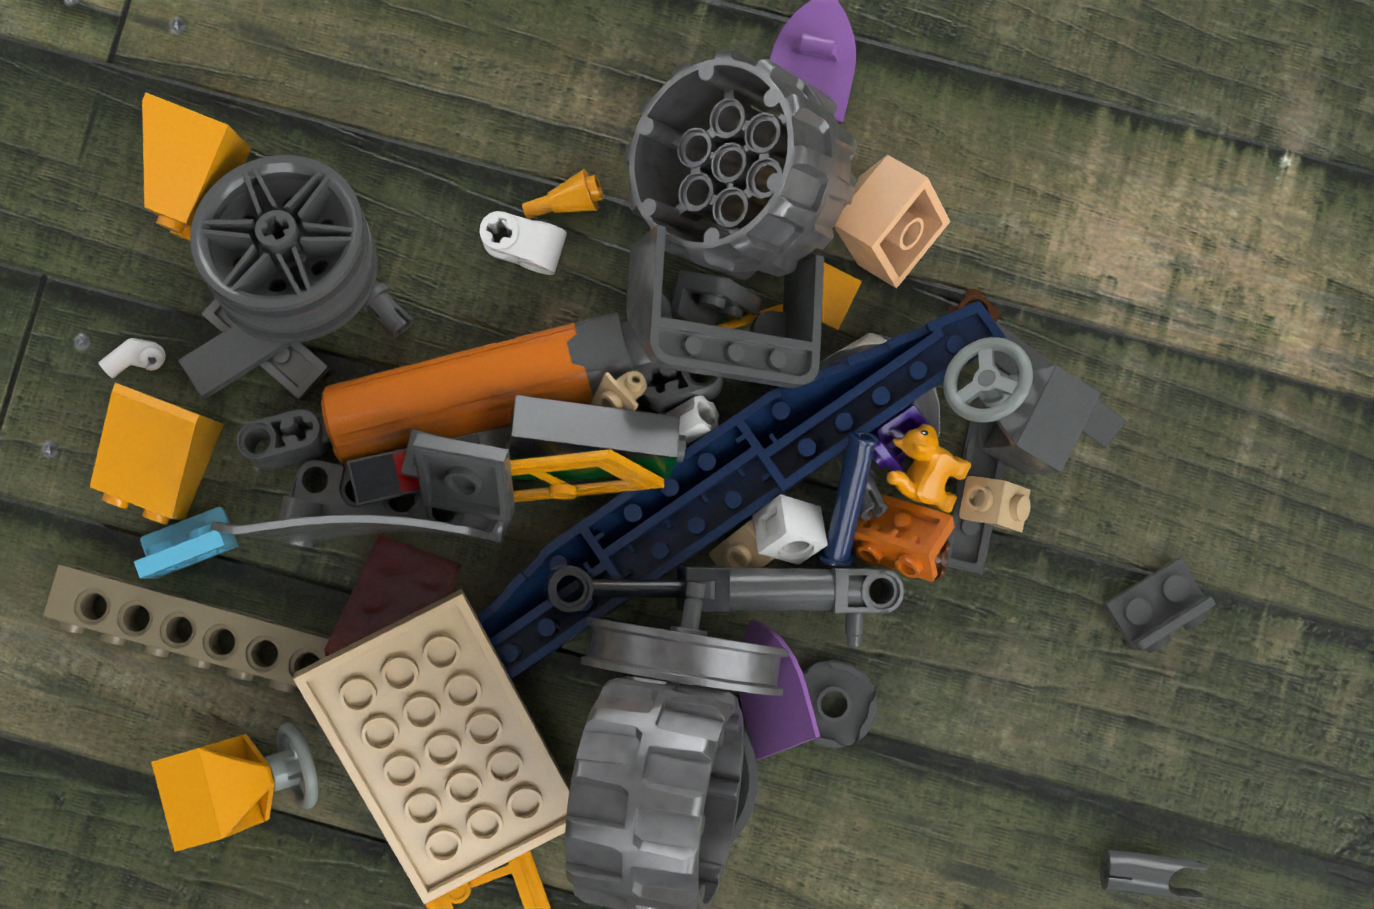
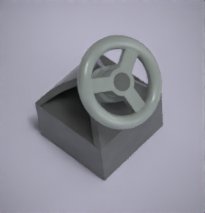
(1020, 417)

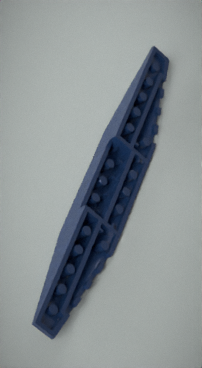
(724, 482)

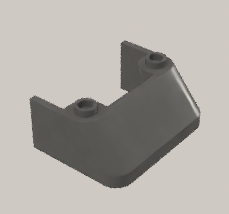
(776, 351)

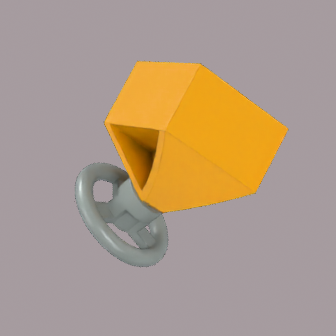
(231, 785)

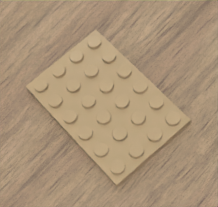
(439, 745)

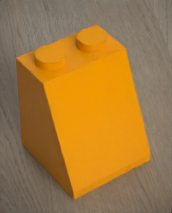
(184, 160)
(152, 454)

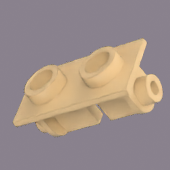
(620, 392)

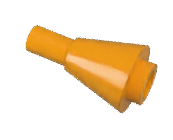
(574, 195)

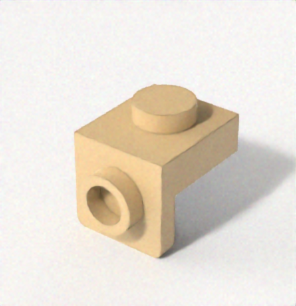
(995, 503)

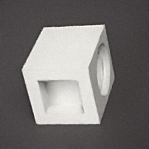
(789, 529)

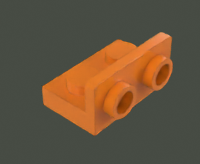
(904, 538)

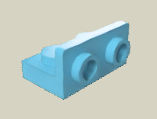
(184, 544)

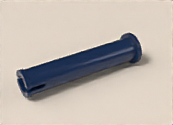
(849, 499)

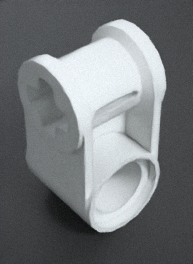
(530, 245)

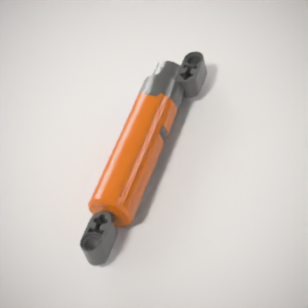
(466, 393)

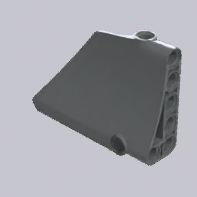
(333, 515)

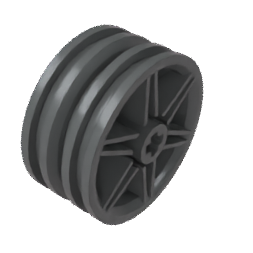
(285, 248)

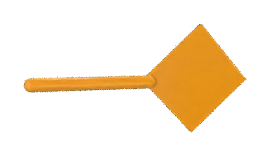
(838, 295)

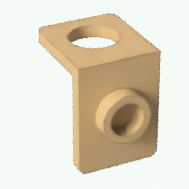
(740, 550)

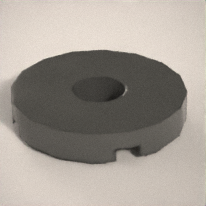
(859, 697)

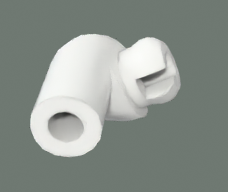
(136, 353)

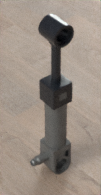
(749, 589)

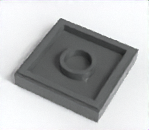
(464, 477)

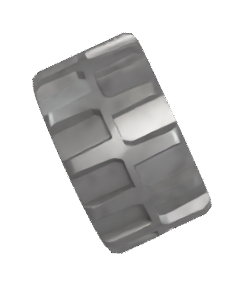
(692, 148)
(654, 795)

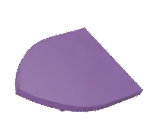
(820, 50)
(783, 720)

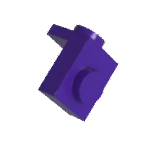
(885, 451)

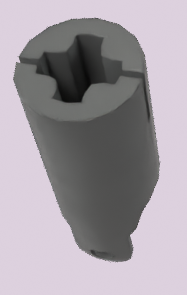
(1145, 873)

